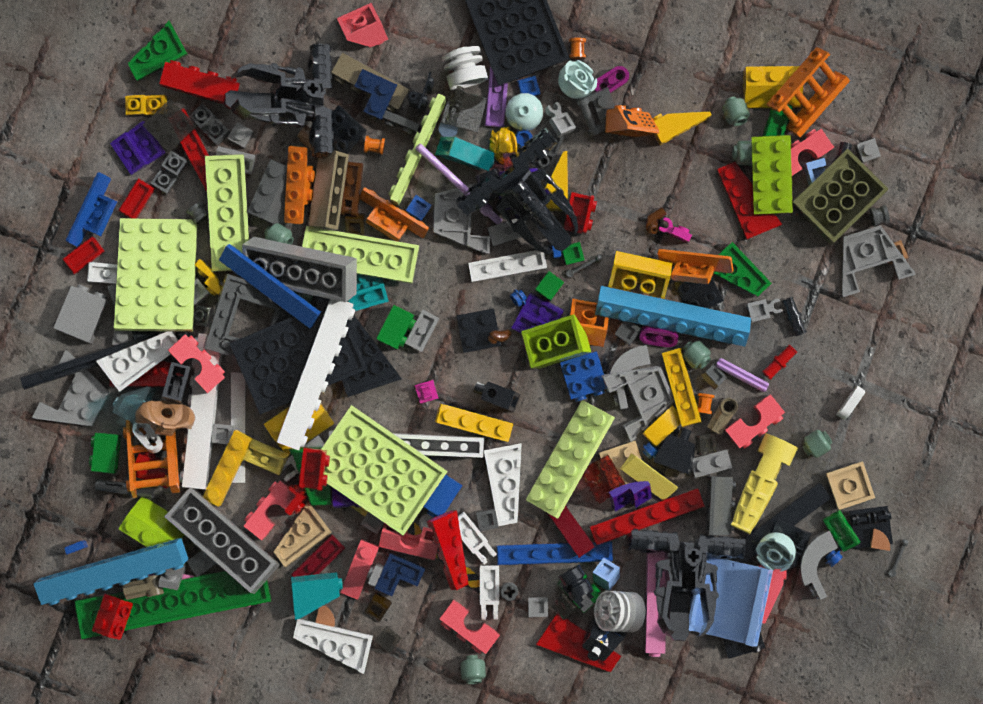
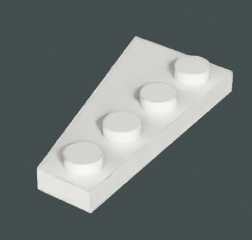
(136, 360)
(504, 478)
(342, 644)

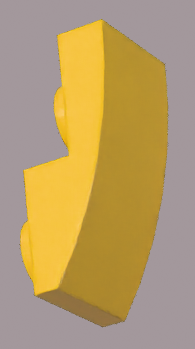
(144, 105)
(213, 283)
(663, 426)

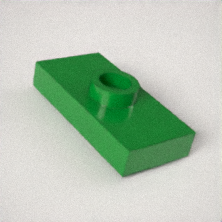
(776, 123)
(841, 531)

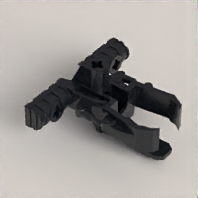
(290, 98)
(524, 195)
(685, 575)

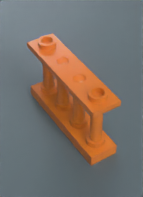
(818, 102)
(169, 462)

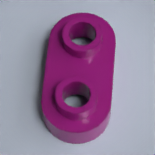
(610, 79)
(658, 337)

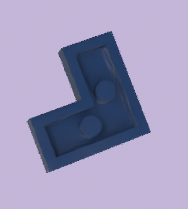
(380, 91)
(396, 569)

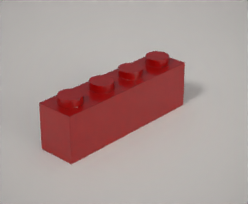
(196, 83)

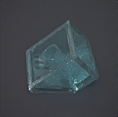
(130, 402)

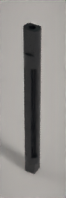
(74, 366)

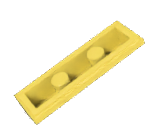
(266, 457)
(642, 472)

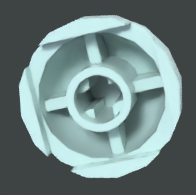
(576, 79)
(524, 112)
(776, 551)

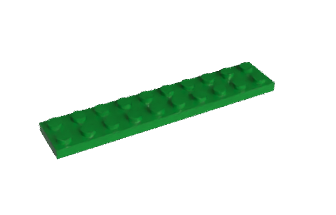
(193, 598)

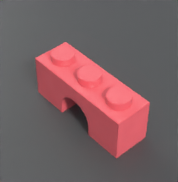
(816, 144)
(186, 349)
(768, 411)
(258, 522)
(418, 545)
(481, 639)

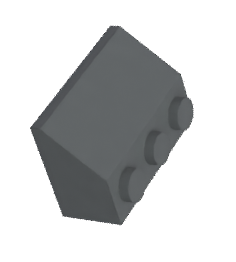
(269, 198)
(719, 505)

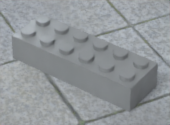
(305, 268)
(222, 540)

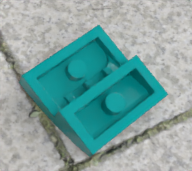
(369, 292)

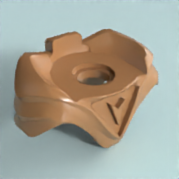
(154, 411)

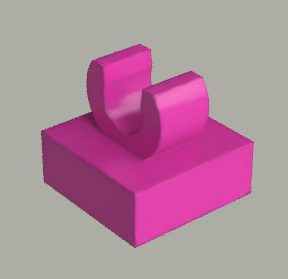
(426, 391)

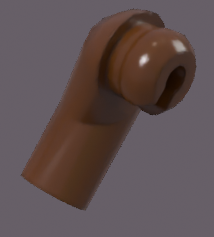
(652, 220)
(497, 335)

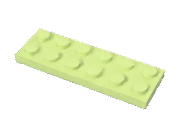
(413, 156)
(226, 205)
(374, 255)
(570, 459)

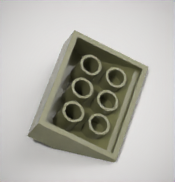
(840, 196)

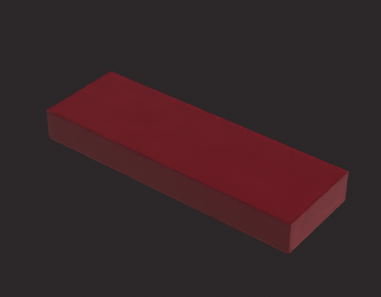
(572, 532)
(320, 558)

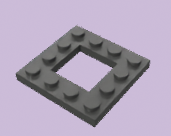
(230, 294)

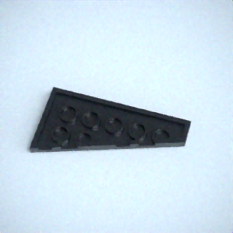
(379, 369)

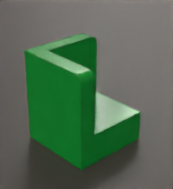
(549, 286)

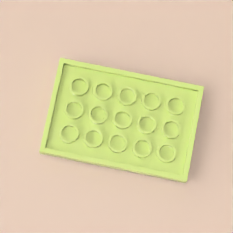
(156, 275)
(380, 470)

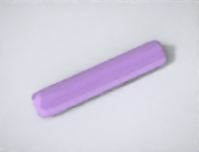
(742, 375)

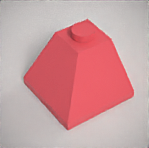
(363, 26)

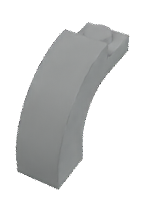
(632, 358)
(811, 555)

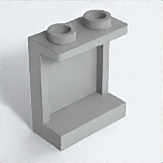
(81, 313)

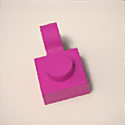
(680, 233)

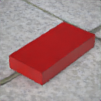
(136, 199)
(83, 255)

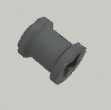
(504, 588)

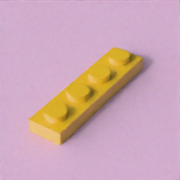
(681, 387)
(474, 422)
(227, 468)

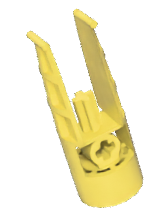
(762, 482)

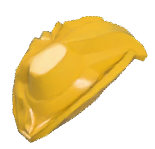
(502, 142)

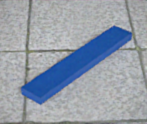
(269, 286)
(550, 553)

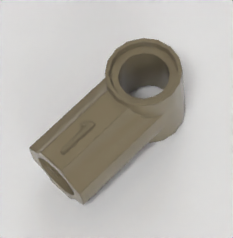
(721, 417)
(145, 587)

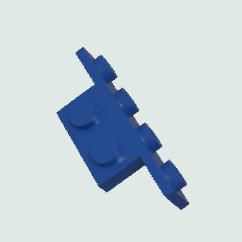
(94, 211)

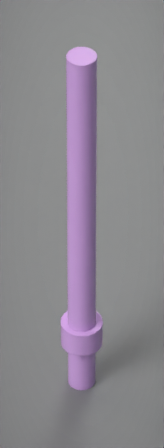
(486, 210)

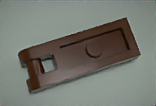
(352, 188)

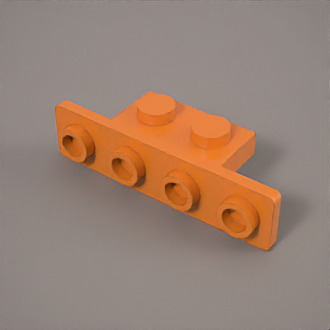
(298, 184)
(389, 218)
(695, 266)

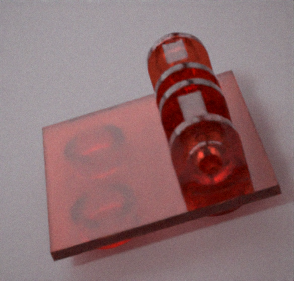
(602, 478)

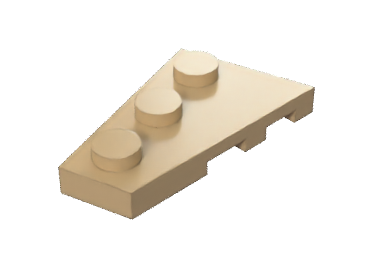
(302, 536)

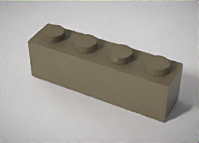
(348, 70)
(328, 191)

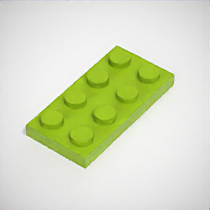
(772, 174)

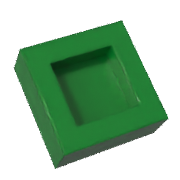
(573, 254)

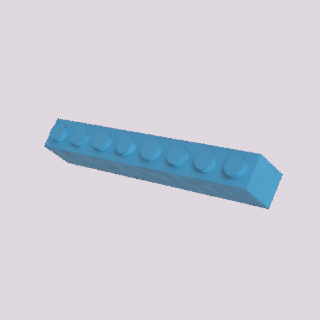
(673, 316)
(111, 571)

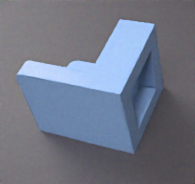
(814, 169)
(606, 574)

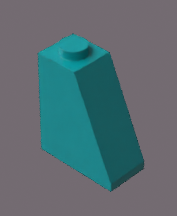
(465, 153)
(314, 592)

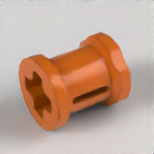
(577, 48)
(374, 145)
(705, 402)

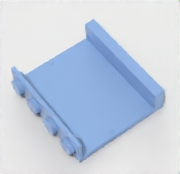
(740, 603)

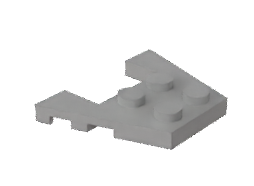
(454, 224)
(868, 250)
(648, 391)
(81, 402)

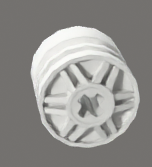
(463, 63)
(619, 611)

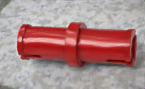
(779, 362)

